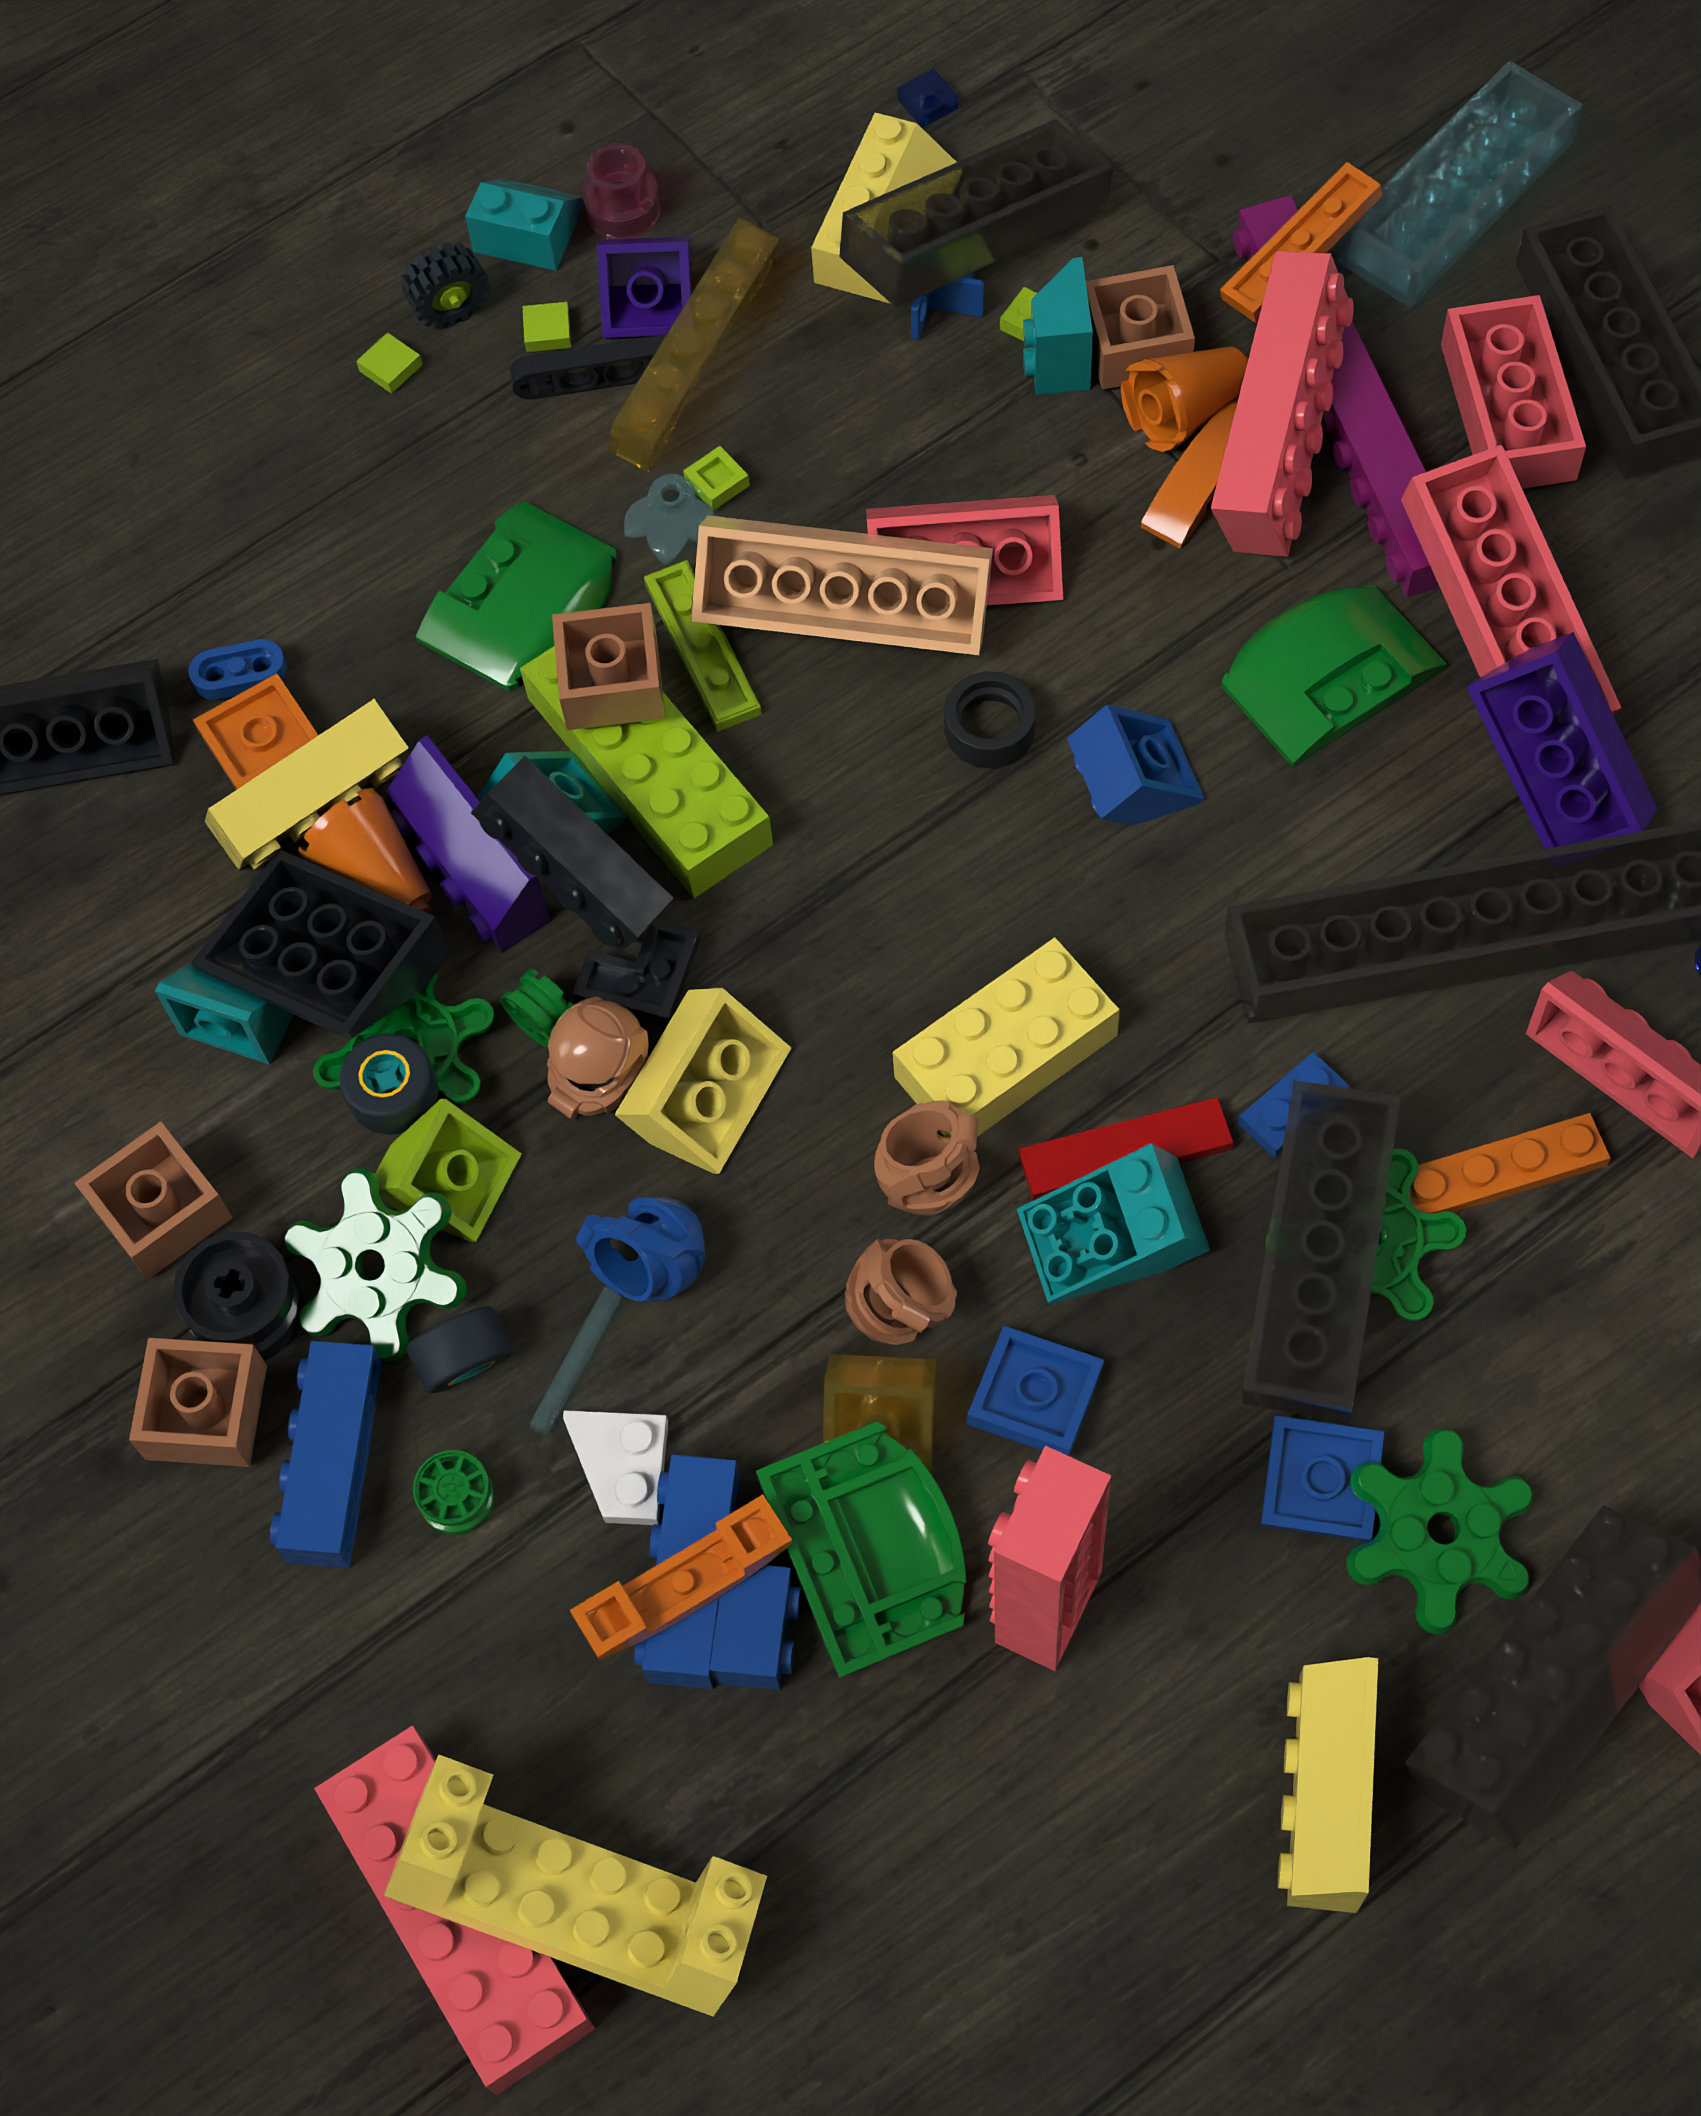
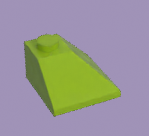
(451, 1157)

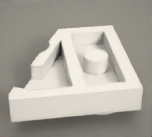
(621, 1461)

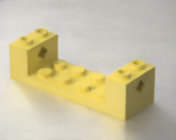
(574, 1896)

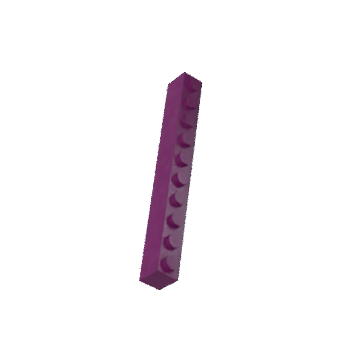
(1362, 426)

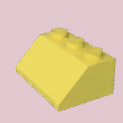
(704, 1079)

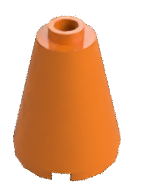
(1180, 393)
(368, 849)

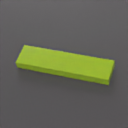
(702, 649)

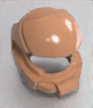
(589, 1047)
(920, 1167)
(899, 1290)

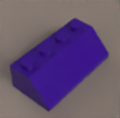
(1562, 745)
(477, 870)

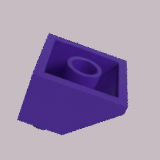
(643, 284)

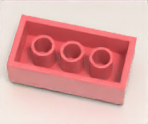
(1514, 388)

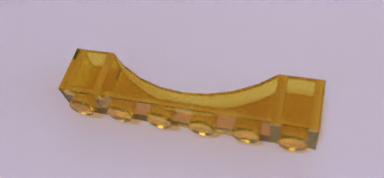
(675, 368)

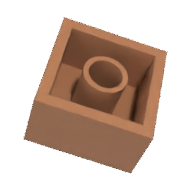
(1136, 320)
(608, 666)
(154, 1200)
(198, 1402)

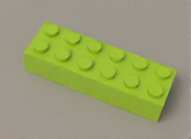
(664, 784)

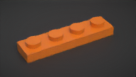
(1309, 230)
(1509, 1166)

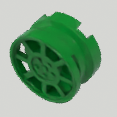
(535, 1006)
(453, 1493)

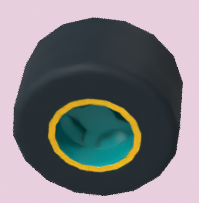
(383, 1065)
(459, 1349)

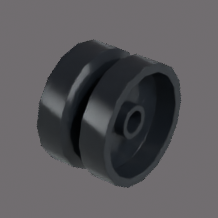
(238, 1293)

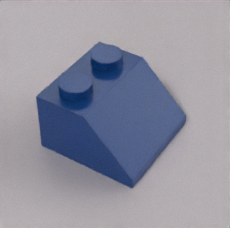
(1133, 766)

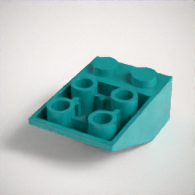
(1113, 1226)

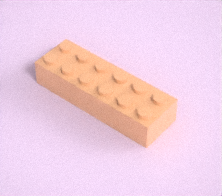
(841, 584)

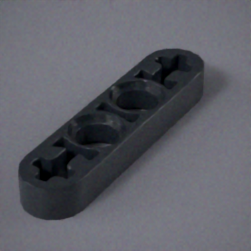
(547, 374)

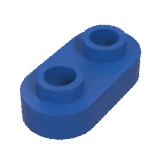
(237, 666)

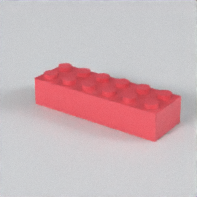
(1282, 404)
(1494, 562)
(1048, 1555)
(499, 1997)

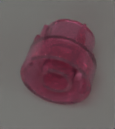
(620, 192)

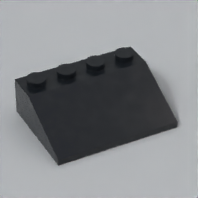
(324, 947)

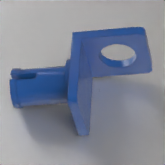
(959, 296)

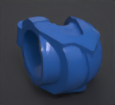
(664, 1237)

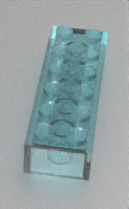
(1460, 183)

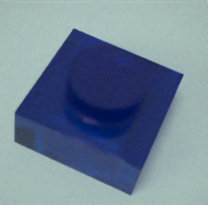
(927, 98)

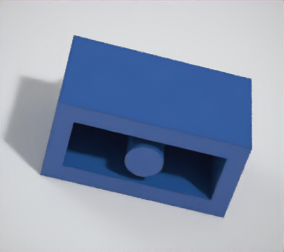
(753, 1630)

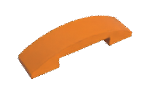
(1191, 483)
(683, 1582)

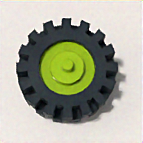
(445, 285)

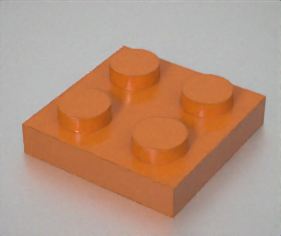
(255, 730)

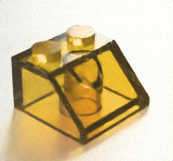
(883, 1390)

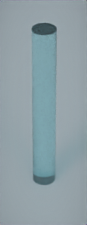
(575, 1361)

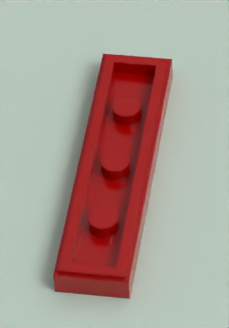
(1184, 1132)

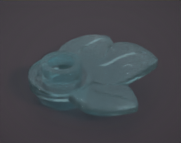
(664, 522)

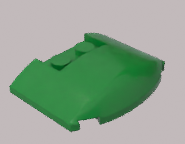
(506, 595)
(1327, 669)
(869, 1545)

